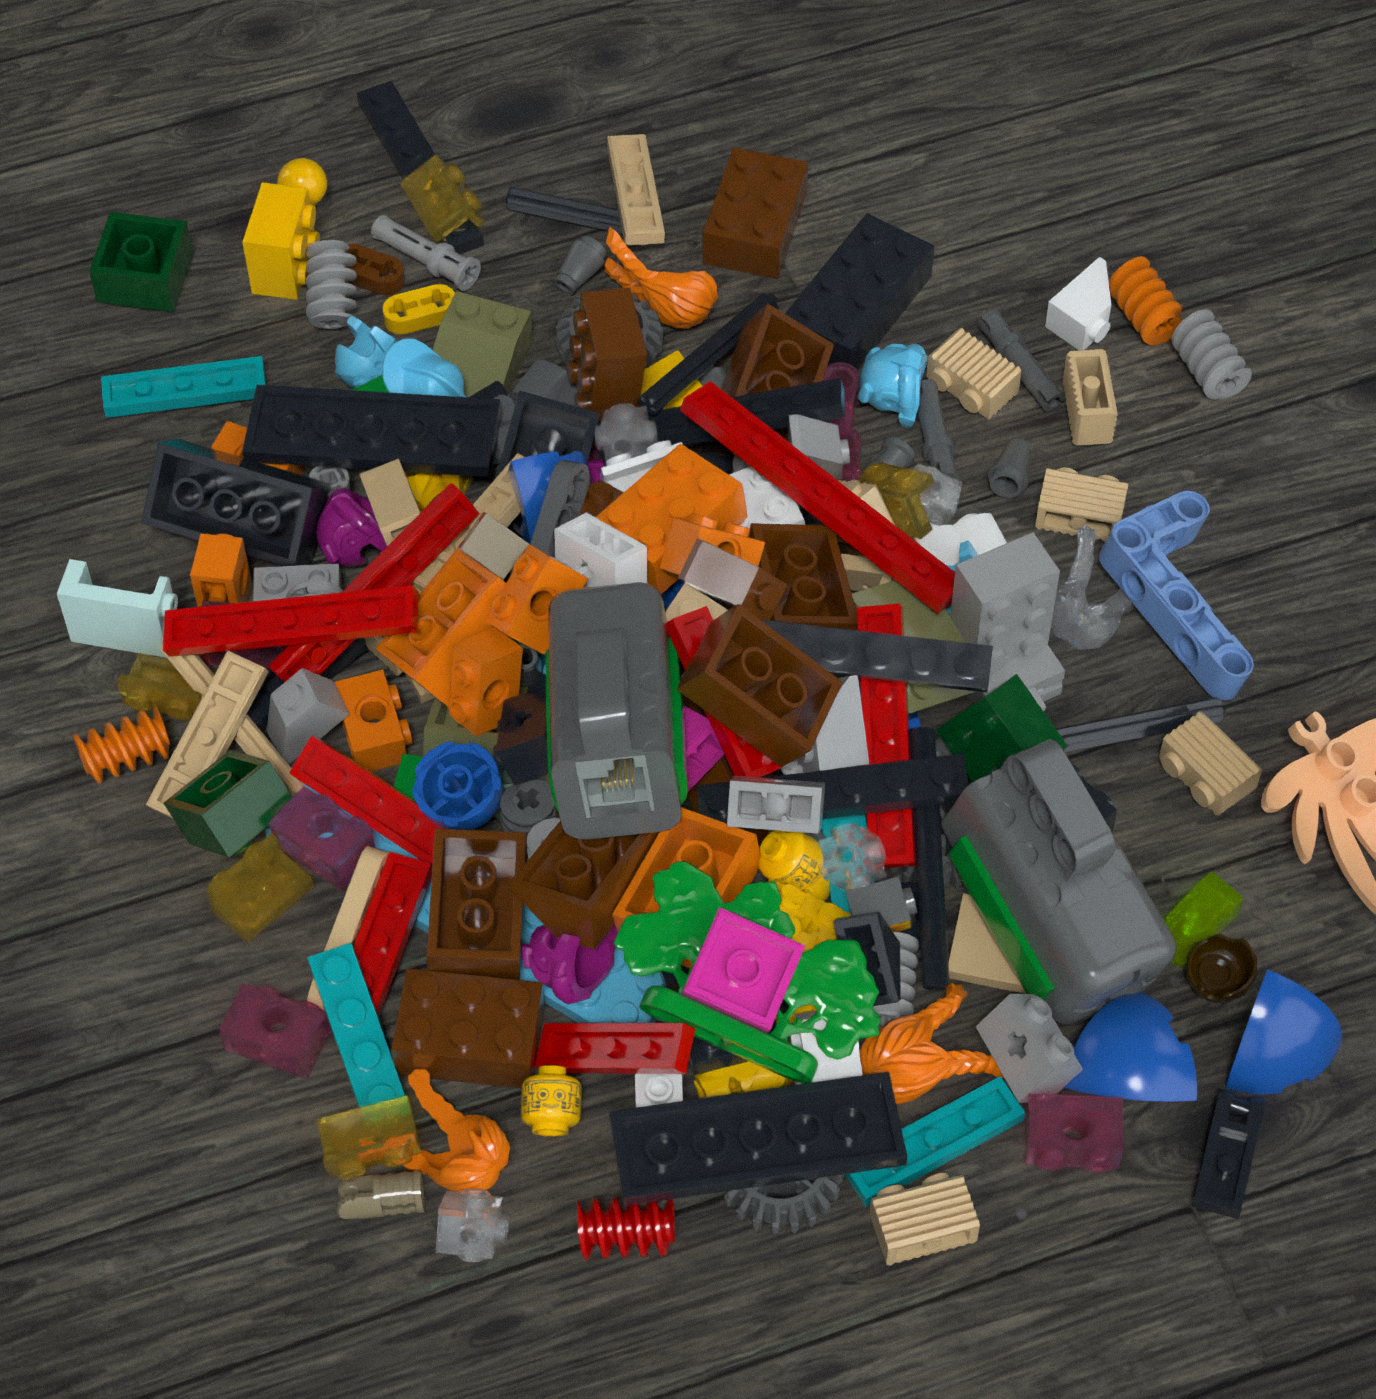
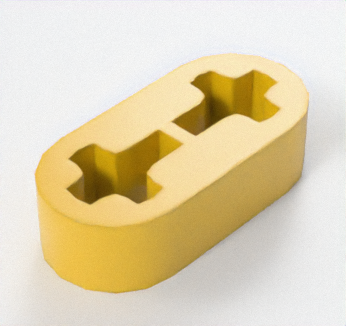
(418, 309)

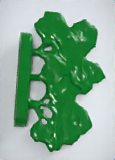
(827, 976)

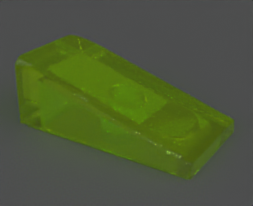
(1202, 914)

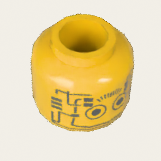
(790, 858)
(551, 1101)

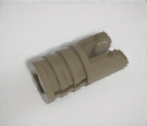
(381, 1195)

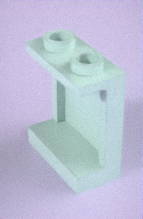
(112, 615)

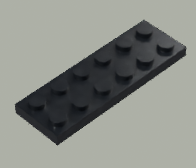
(372, 430)
(757, 1138)

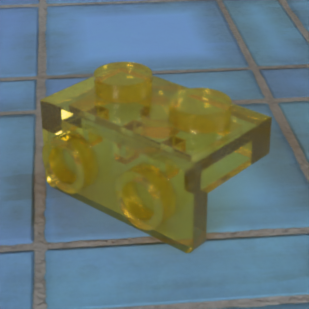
(441, 198)
(901, 492)
(159, 684)
(257, 888)
(369, 1138)

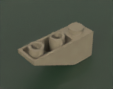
(493, 545)

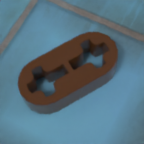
(373, 265)

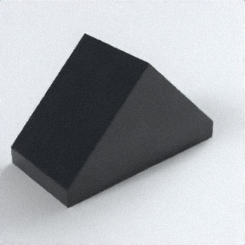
(880, 950)

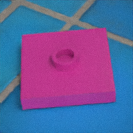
(743, 970)

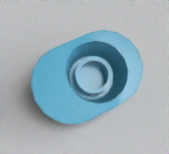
(417, 369)

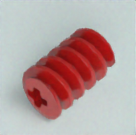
(625, 1228)

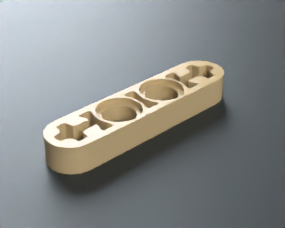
(354, 905)

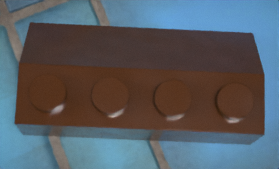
(580, 881)

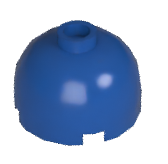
(458, 786)

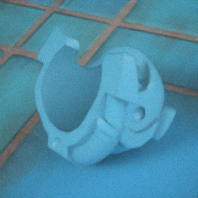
(365, 356)
(893, 380)

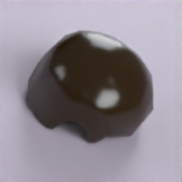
(1221, 968)

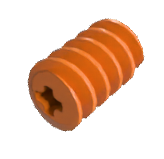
(1145, 300)
(123, 745)

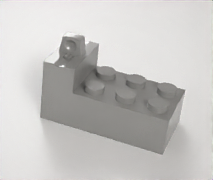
(1009, 603)

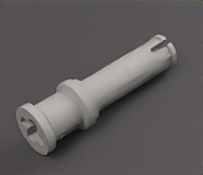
(438, 258)

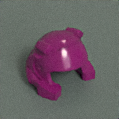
(347, 527)
(567, 966)

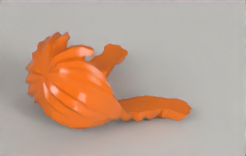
(678, 298)
(911, 1057)
(475, 1143)

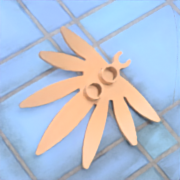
(1343, 783)

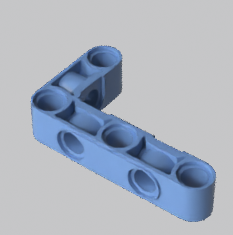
(1166, 598)

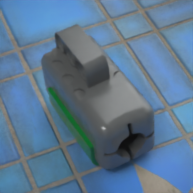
(614, 712)
(1056, 885)

